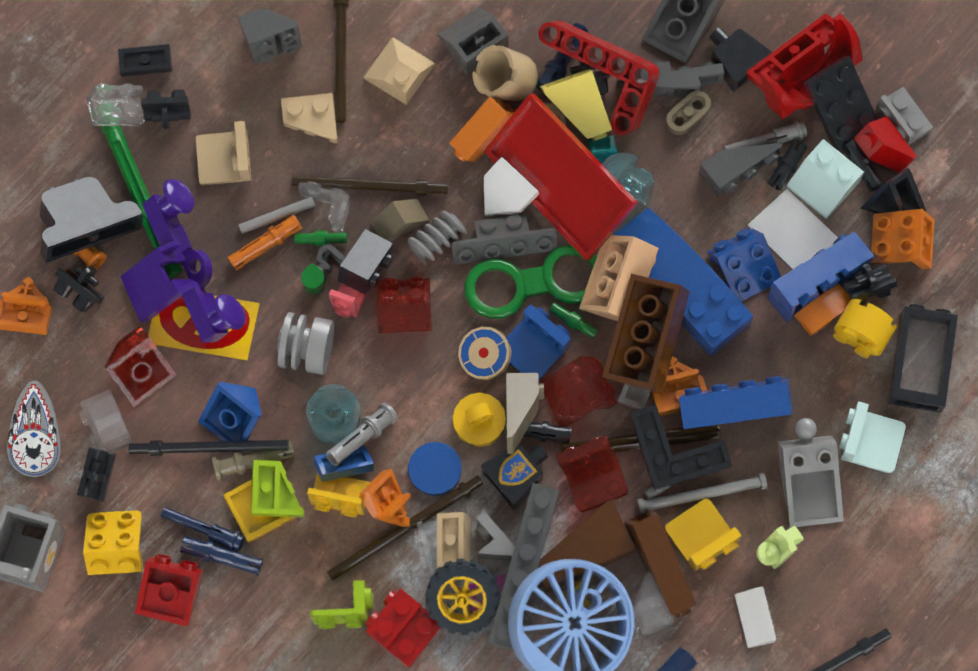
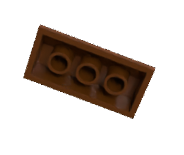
(646, 333)

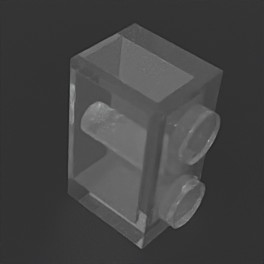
(105, 422)

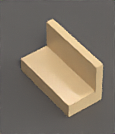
(453, 537)

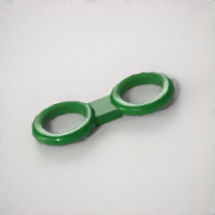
(528, 283)

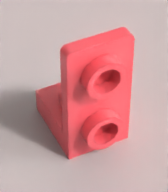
(346, 301)

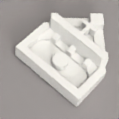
(506, 190)

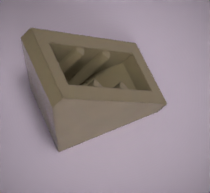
(399, 219)

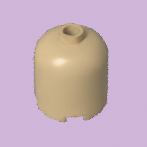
(505, 74)

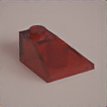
(138, 366)

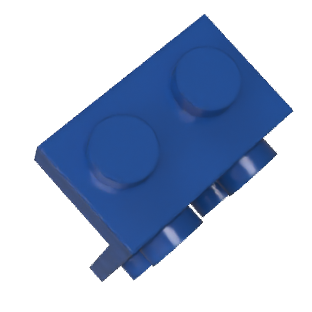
(745, 263)
(537, 342)

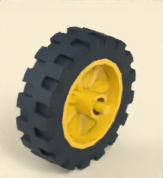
(468, 621)

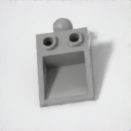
(812, 484)

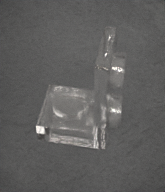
(338, 213)

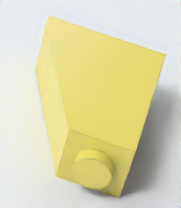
(580, 102)

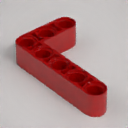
(609, 65)

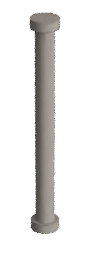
(703, 493)

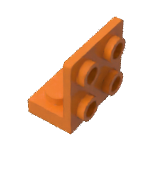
(903, 238)

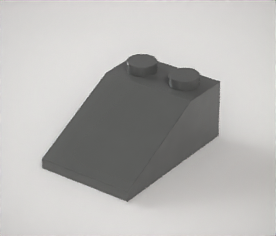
(681, 26)

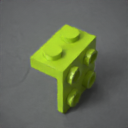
(351, 617)

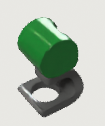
(314, 276)

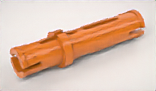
(265, 242)

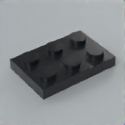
(840, 101)

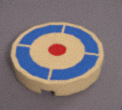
(484, 353)

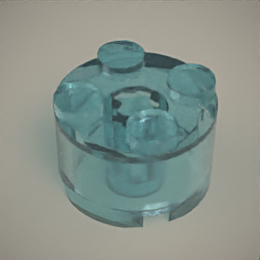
(320, 408)

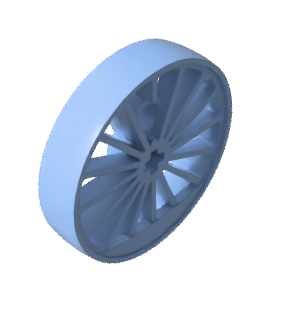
(528, 652)

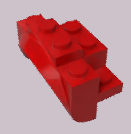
(801, 57)

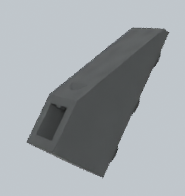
(733, 165)

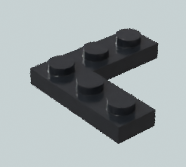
(671, 469)

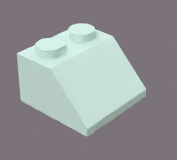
(825, 179)

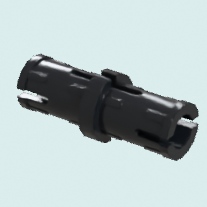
(858, 157)
(787, 164)
(548, 432)

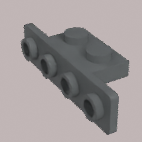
(503, 239)

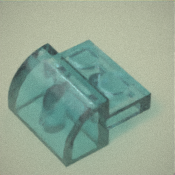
(634, 180)

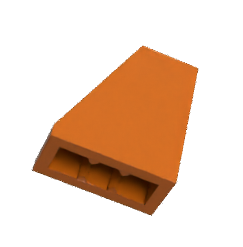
(481, 129)

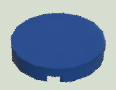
(434, 469)

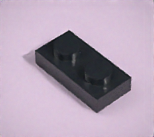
(145, 60)

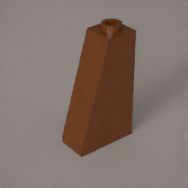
(597, 540)
(661, 562)

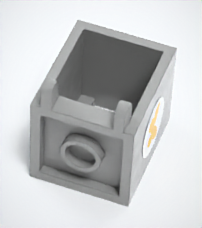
(25, 558)

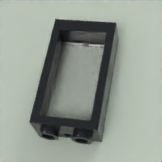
(923, 358)

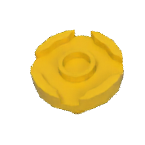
(479, 419)

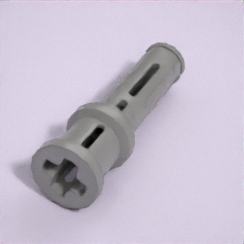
(370, 427)

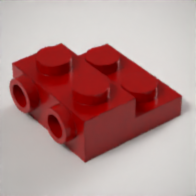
(168, 590)
(402, 627)

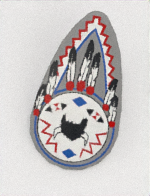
(34, 433)

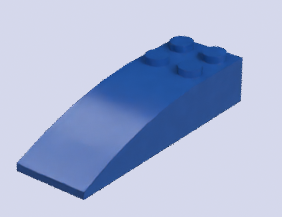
(712, 310)

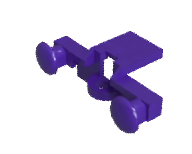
(150, 286)

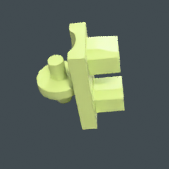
(779, 546)

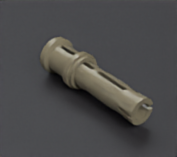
(240, 462)

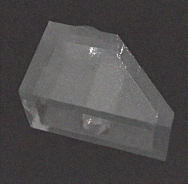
(650, 609)

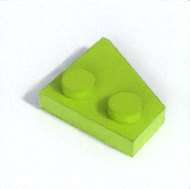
(272, 491)

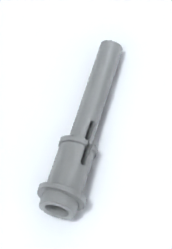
(778, 135)

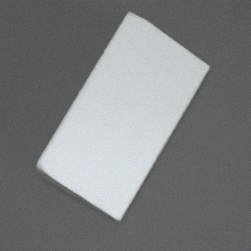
(755, 617)

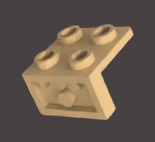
(224, 156)

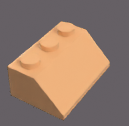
(611, 274)

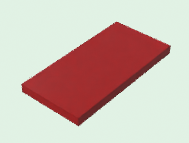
(572, 184)

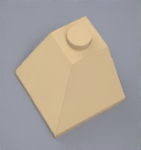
(399, 71)

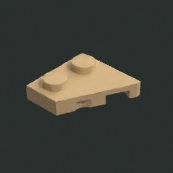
(311, 114)

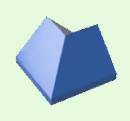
(231, 412)

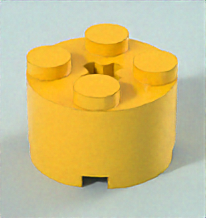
(864, 328)

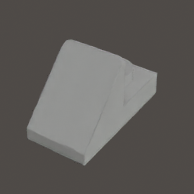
(500, 546)

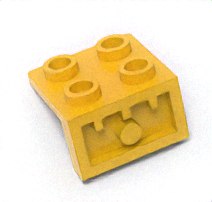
(339, 495)

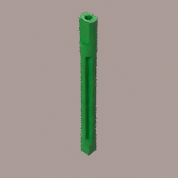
(135, 184)

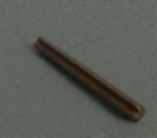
(674, 436)

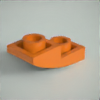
(823, 310)

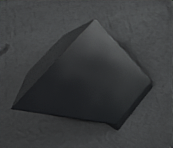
(896, 195)

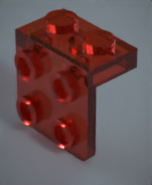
(578, 390)
(593, 473)

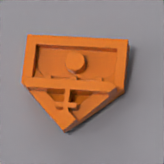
(25, 309)
(677, 380)
(386, 500)

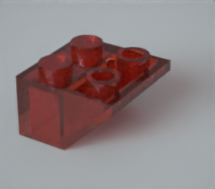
(404, 305)

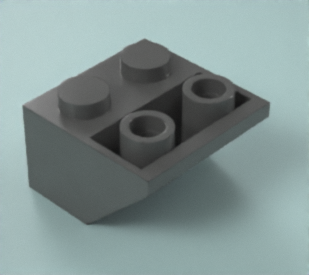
(269, 34)
(471, 35)

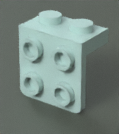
(871, 439)

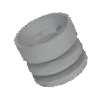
(305, 343)

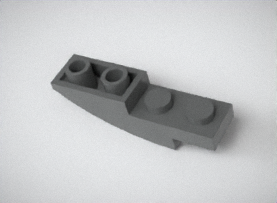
(683, 79)

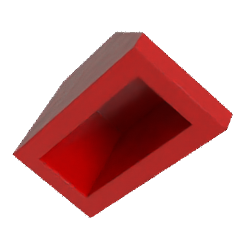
(885, 145)

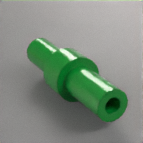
(320, 238)
(573, 320)

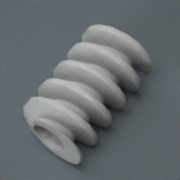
(436, 236)

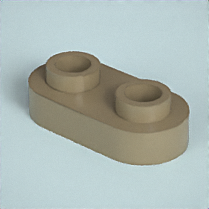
(687, 113)

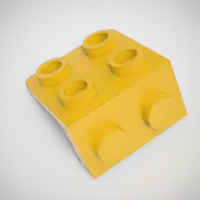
(702, 535)
(113, 542)

